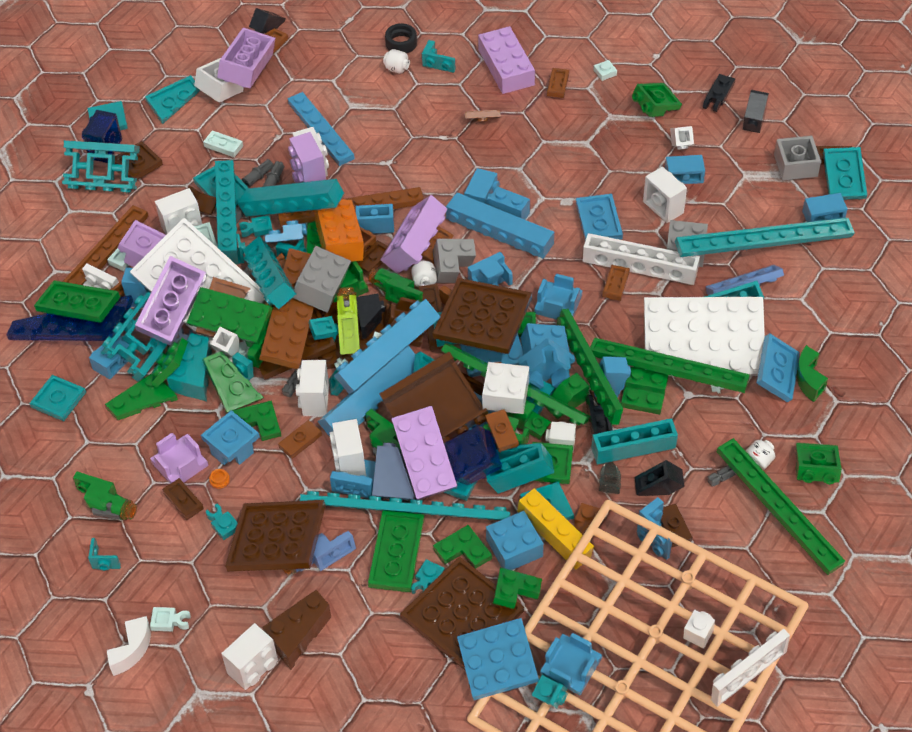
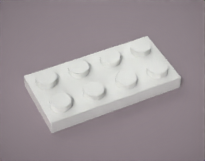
(745, 670)

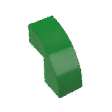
(809, 380)

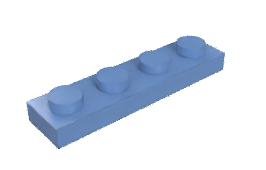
(766, 274)

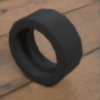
(401, 29)

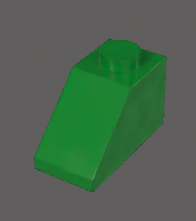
(571, 391)

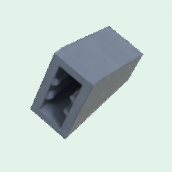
(391, 474)

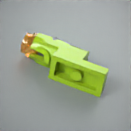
(348, 321)

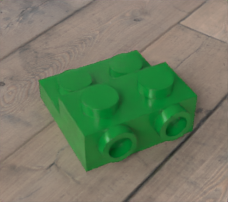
(655, 99)
(645, 391)
(818, 463)

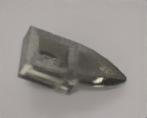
(610, 479)

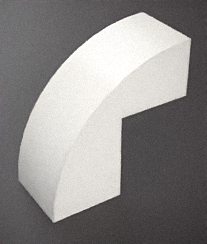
(226, 342)
(126, 656)

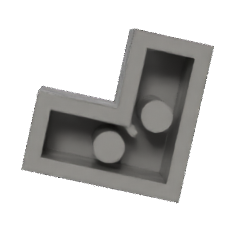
(450, 255)

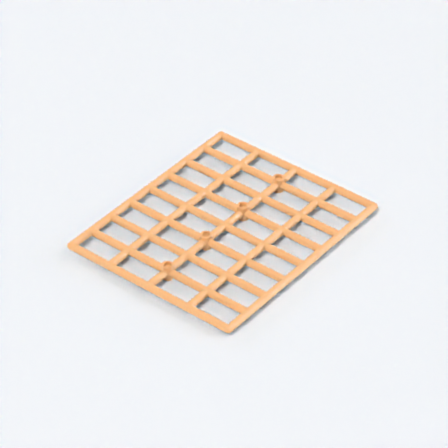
(655, 631)

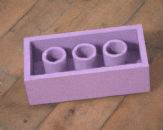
(246, 58)
(506, 60)
(306, 159)
(414, 234)
(170, 301)
(424, 453)

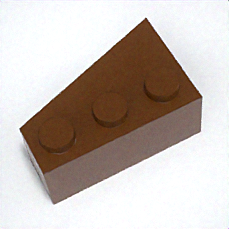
(298, 626)

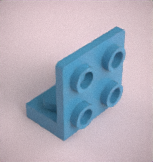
(353, 484)
(653, 513)

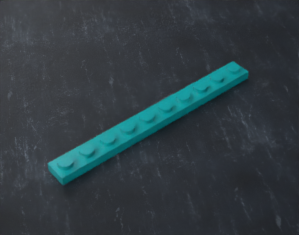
(763, 237)
(414, 506)

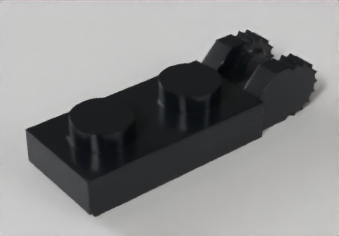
(719, 92)
(598, 421)

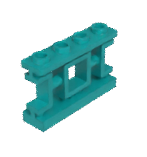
(101, 151)
(155, 346)

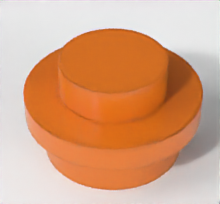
(219, 478)

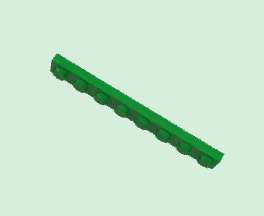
(672, 365)
(591, 369)
(540, 397)
(781, 506)

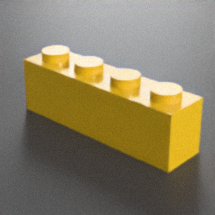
(552, 525)

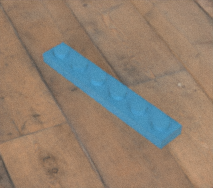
(312, 118)

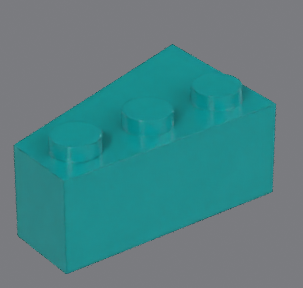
(191, 376)
(521, 466)

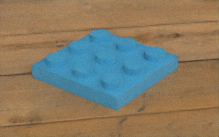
(497, 659)

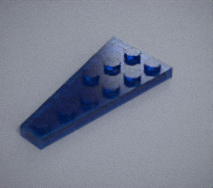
(65, 328)

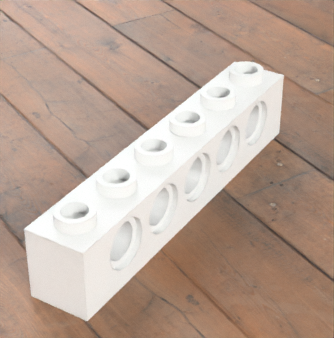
(640, 258)

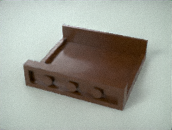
(443, 388)

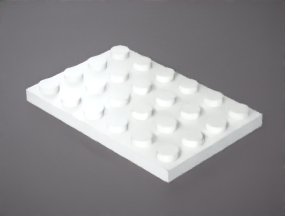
(193, 248)
(707, 330)

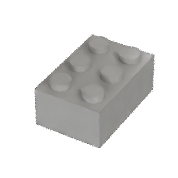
(321, 279)

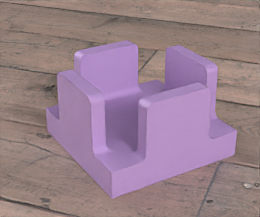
(139, 242)
(178, 458)

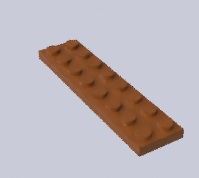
(290, 323)

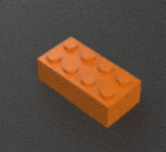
(340, 231)

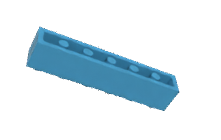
(500, 225)
(387, 346)
(367, 395)

